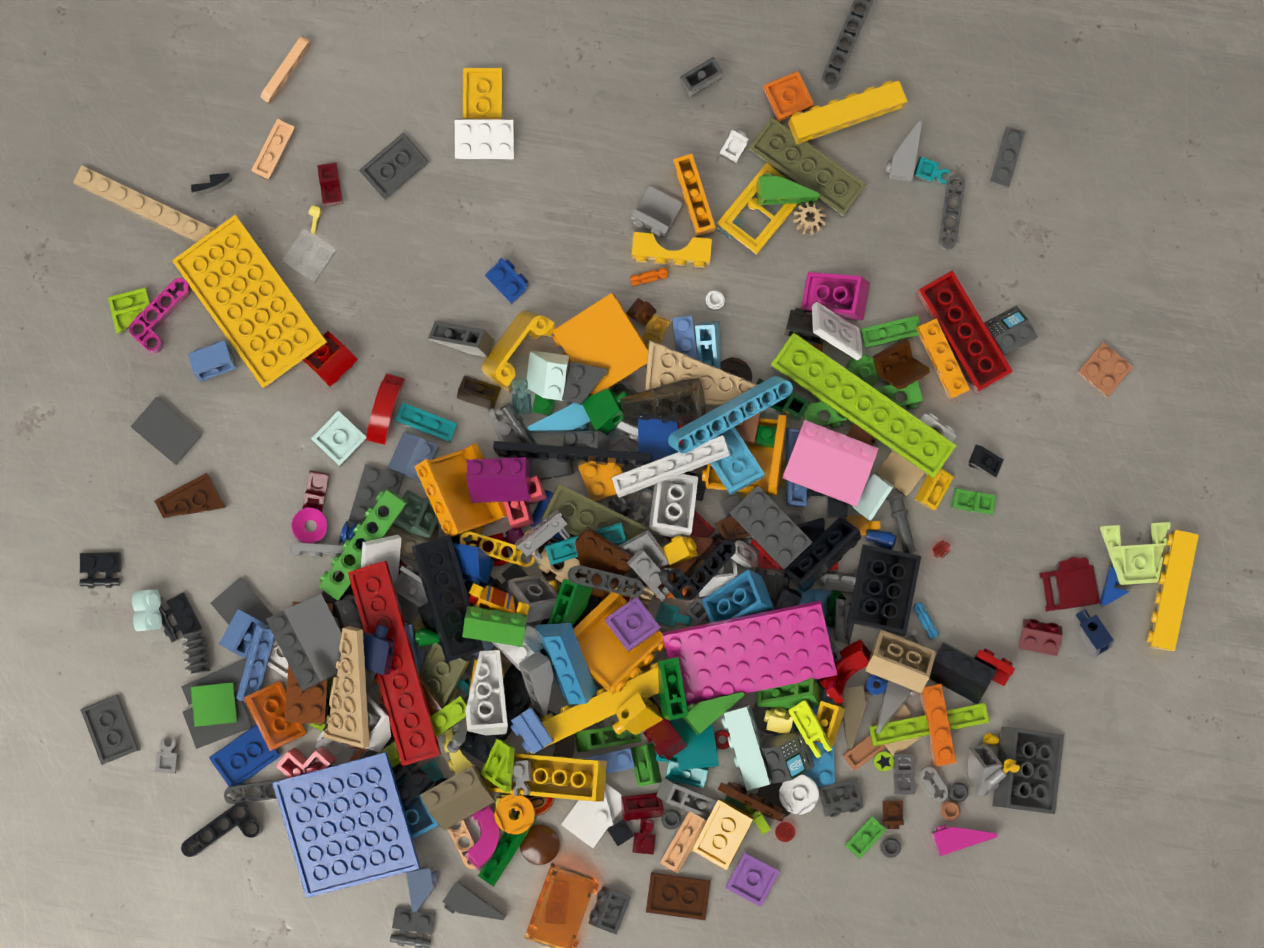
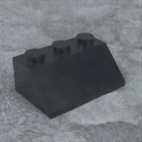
(961, 672)

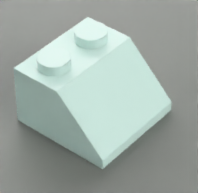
(547, 374)
(873, 496)

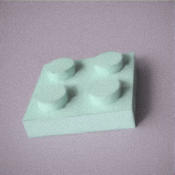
(339, 438)

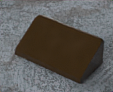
(478, 392)

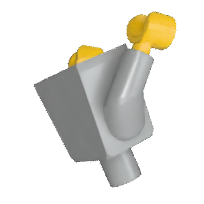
(985, 768)

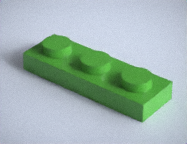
(890, 331)

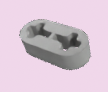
(937, 781)

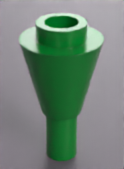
(426, 637)

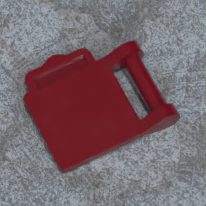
(1074, 583)

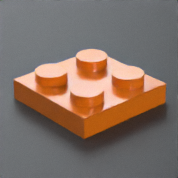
(788, 96)

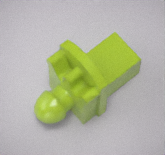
(759, 819)

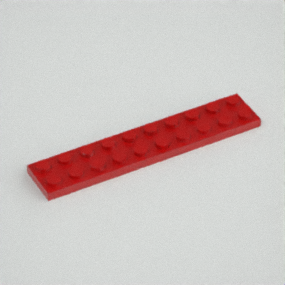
(402, 687)

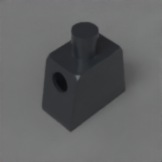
(787, 597)

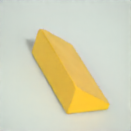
(934, 489)

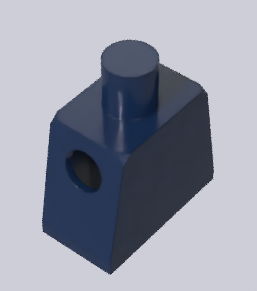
(1098, 640)
(378, 650)

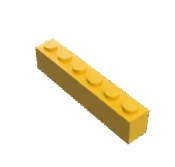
(847, 112)
(1173, 590)

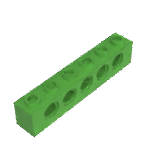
(911, 392)
(396, 504)

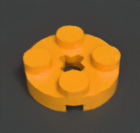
(526, 815)

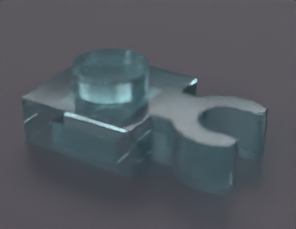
(521, 400)

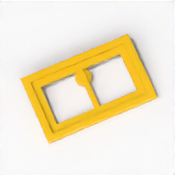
(746, 198)

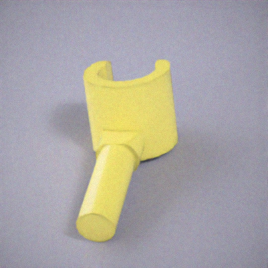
(316, 212)

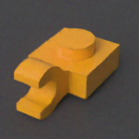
(860, 522)

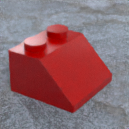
(331, 360)

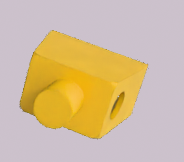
(637, 715)

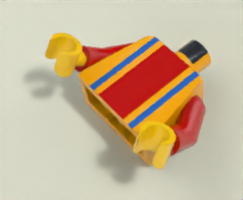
(496, 599)

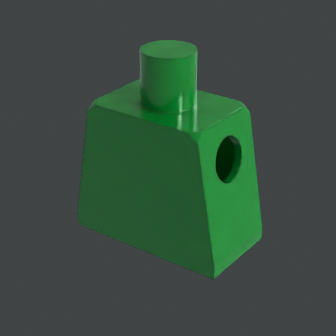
(605, 410)

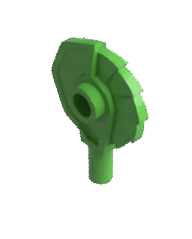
(864, 369)

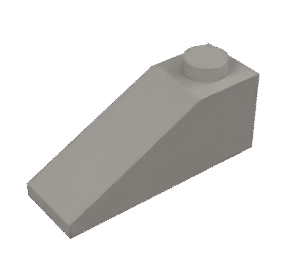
(904, 159)
(538, 680)
(893, 700)
(686, 798)

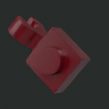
(644, 841)

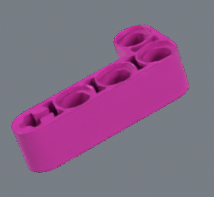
(163, 312)

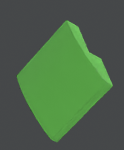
(213, 704)

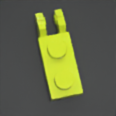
(809, 727)

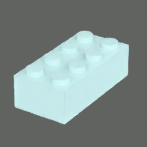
(747, 744)

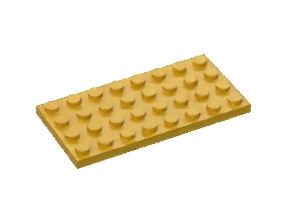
(249, 301)

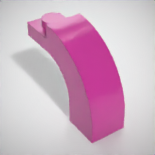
(484, 849)

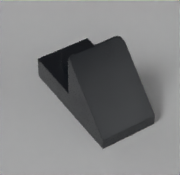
(985, 461)

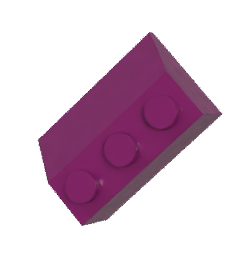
(498, 480)

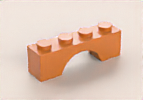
(939, 730)

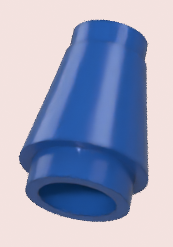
(881, 539)

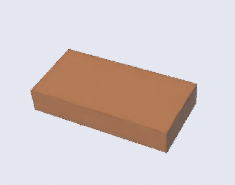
(862, 753)

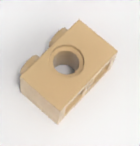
(560, 574)

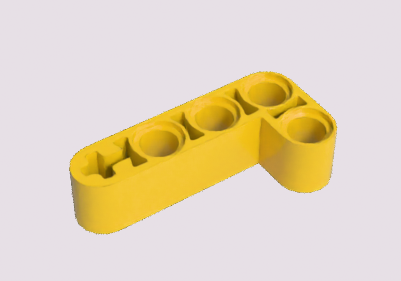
(497, 550)

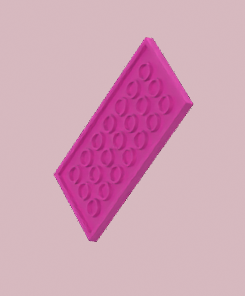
(752, 652)

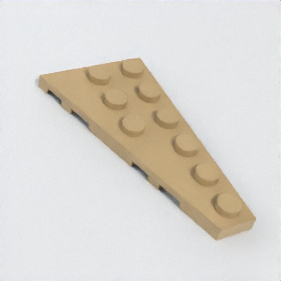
(669, 366)
(348, 695)

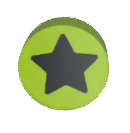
(883, 761)

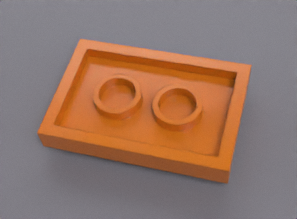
(269, 713)

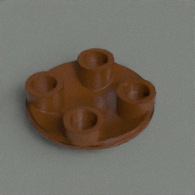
(540, 845)

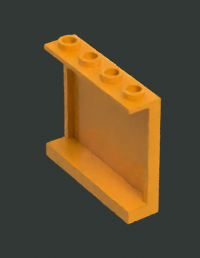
(604, 339)
(768, 459)
(449, 493)
(604, 653)

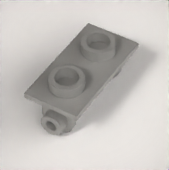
(838, 581)

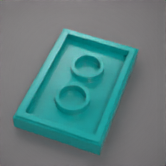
(700, 748)

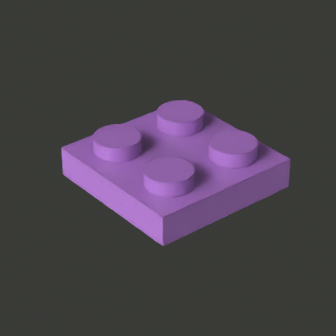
(632, 624)
(752, 879)

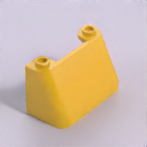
(496, 364)

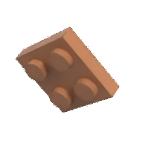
(1105, 369)

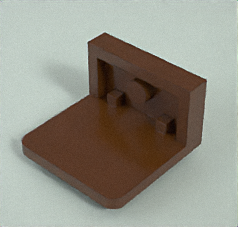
(899, 366)

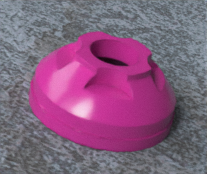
(299, 521)

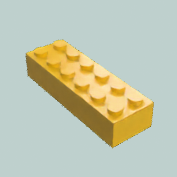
(562, 777)

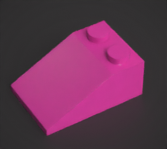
(839, 293)

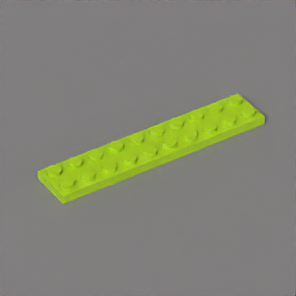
(863, 405)

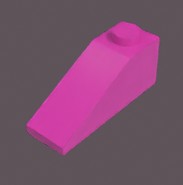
(954, 839)

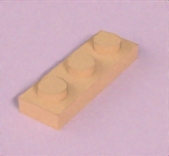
(273, 149)
(683, 842)

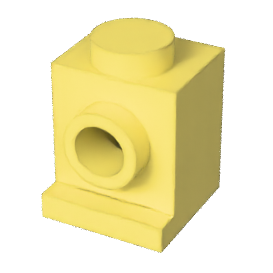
(778, 720)

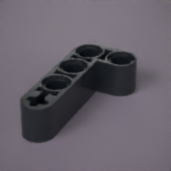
(700, 566)
(218, 833)

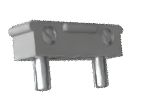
(541, 533)

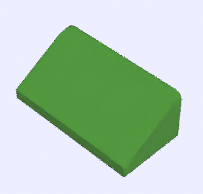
(645, 765)

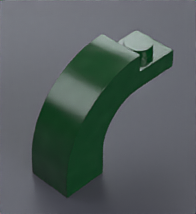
(792, 406)

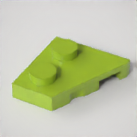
(127, 307)
(500, 765)

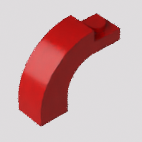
(383, 409)
(853, 659)

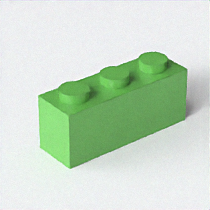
(495, 626)

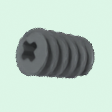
(195, 653)

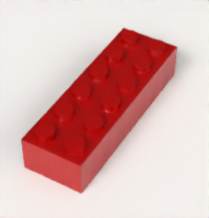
(964, 332)

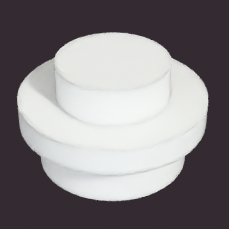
(715, 299)

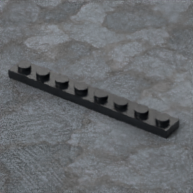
(563, 453)

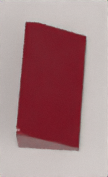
(641, 806)

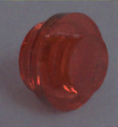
(941, 549)
(785, 832)

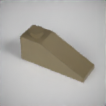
(854, 705)

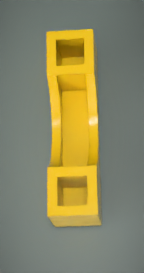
(696, 252)

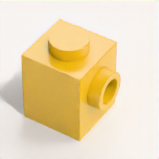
(680, 550)

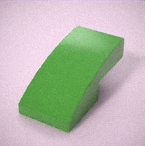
(973, 501)

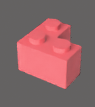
(519, 511)
(296, 763)

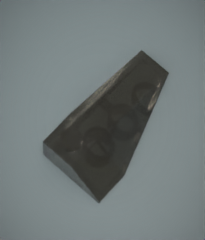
(673, 402)

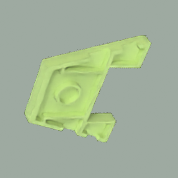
(1136, 562)

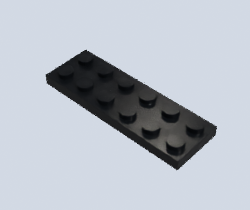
(446, 595)

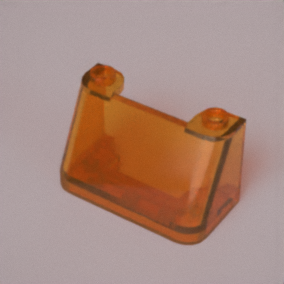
(561, 907)

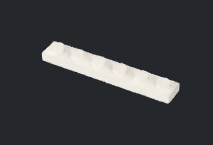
(670, 466)

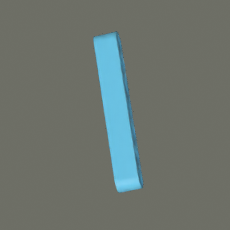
(721, 414)

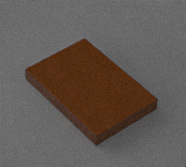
(678, 896)

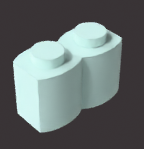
(146, 608)

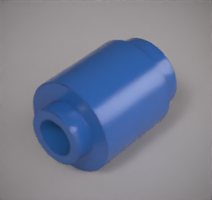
(869, 685)

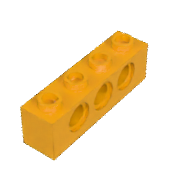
(694, 195)
(942, 358)

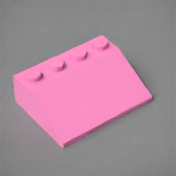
(830, 463)

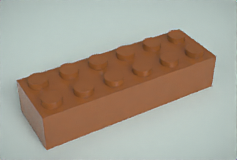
(307, 706)

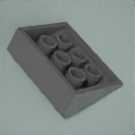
(308, 641)
(1037, 780)

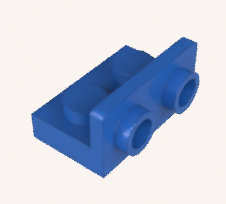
(507, 280)

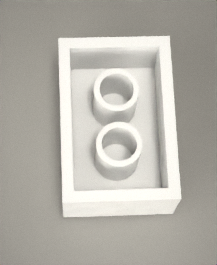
(673, 506)

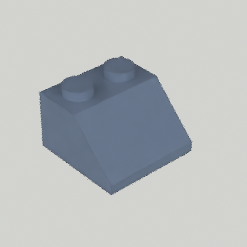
(410, 452)
(421, 885)

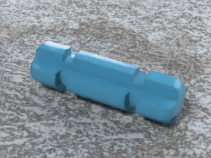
(926, 620)

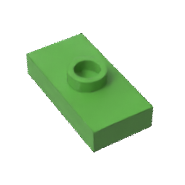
(865, 837)

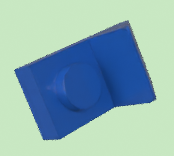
(1109, 591)

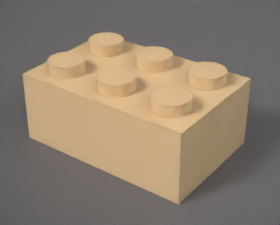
(901, 661)

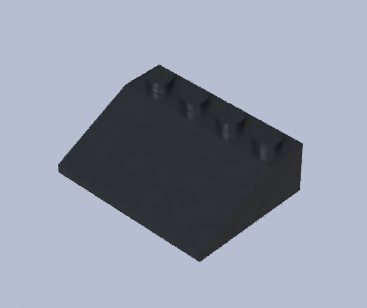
(884, 589)

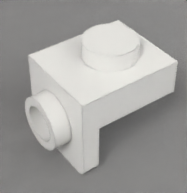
(734, 145)

